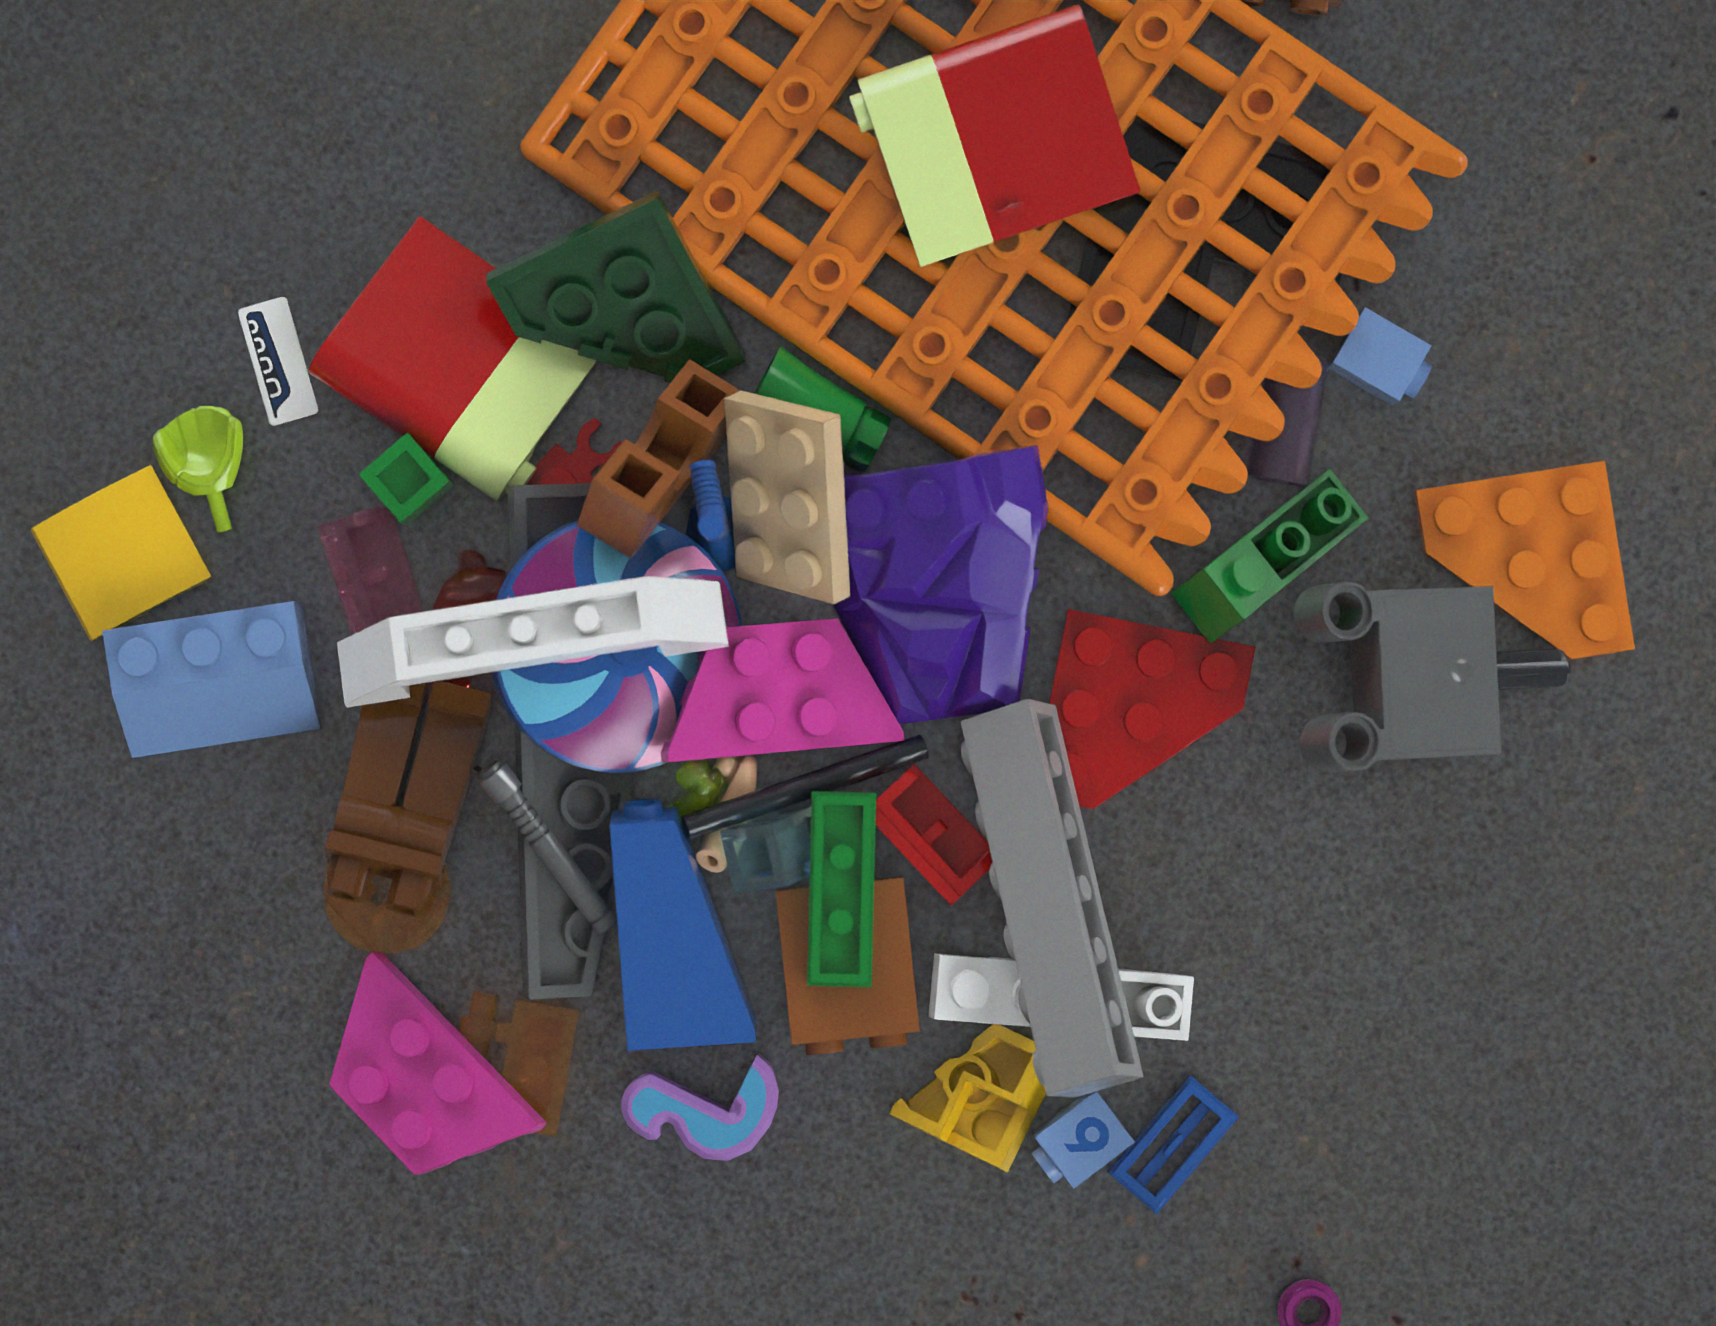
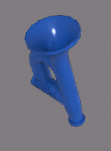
(711, 517)

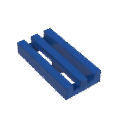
(1207, 1102)

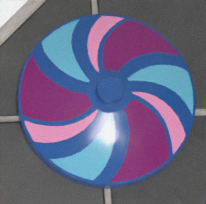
(612, 706)

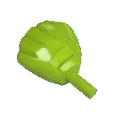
(202, 455)

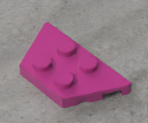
(780, 693)
(421, 1077)

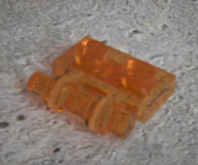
(536, 1053)

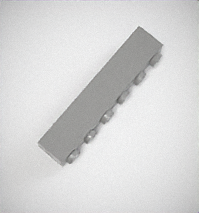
(1050, 900)

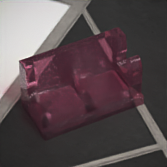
(370, 567)

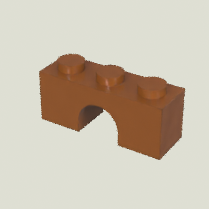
(651, 475)

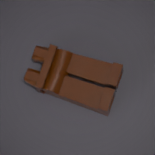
(414, 838)

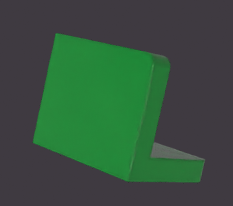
(406, 480)

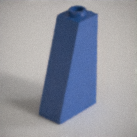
(672, 947)

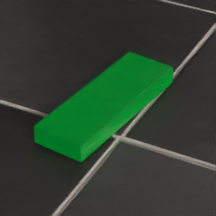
(841, 889)

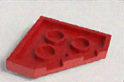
(1138, 697)

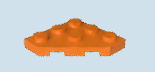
(1544, 549)

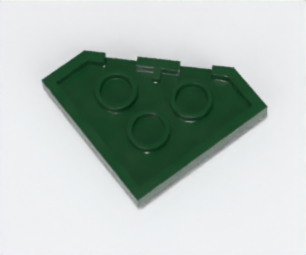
(620, 295)

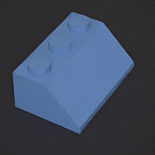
(213, 678)

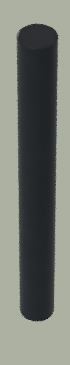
(801, 787)

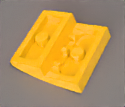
(120, 553)

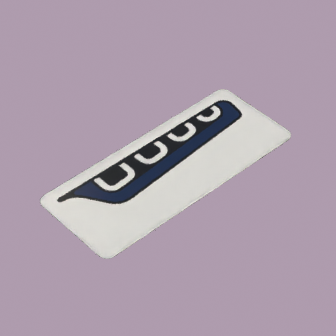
(278, 361)

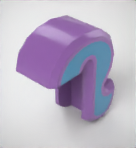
(699, 1121)

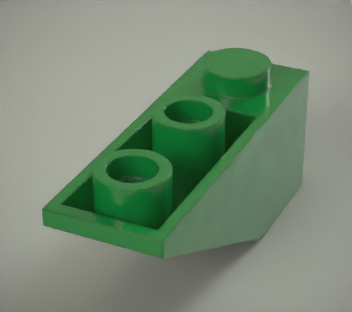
(1269, 556)

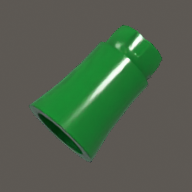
(796, 383)

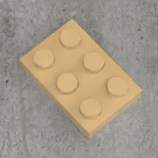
(787, 496)

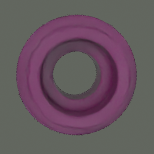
(1304, 1290)

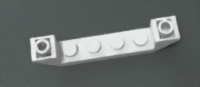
(530, 631)

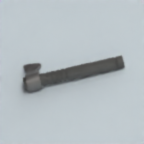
(503, 788)

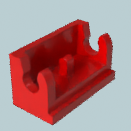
(932, 834)

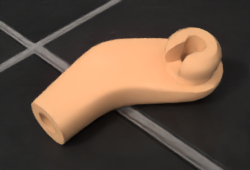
(741, 777)

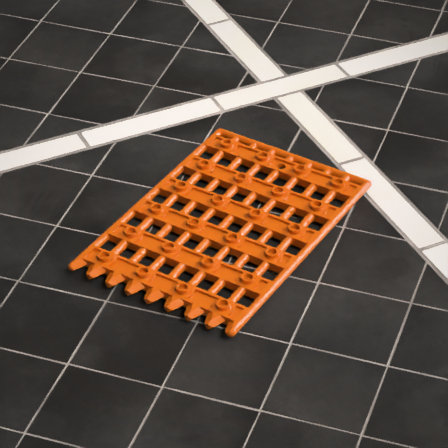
(1217, 390)

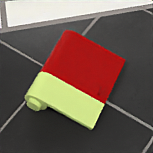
(998, 135)
(443, 364)

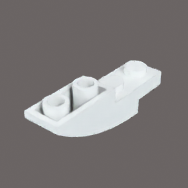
(989, 988)

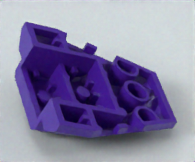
(944, 580)

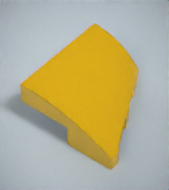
(981, 1099)

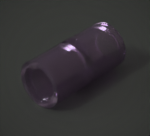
(1291, 454)

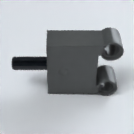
(1419, 673)

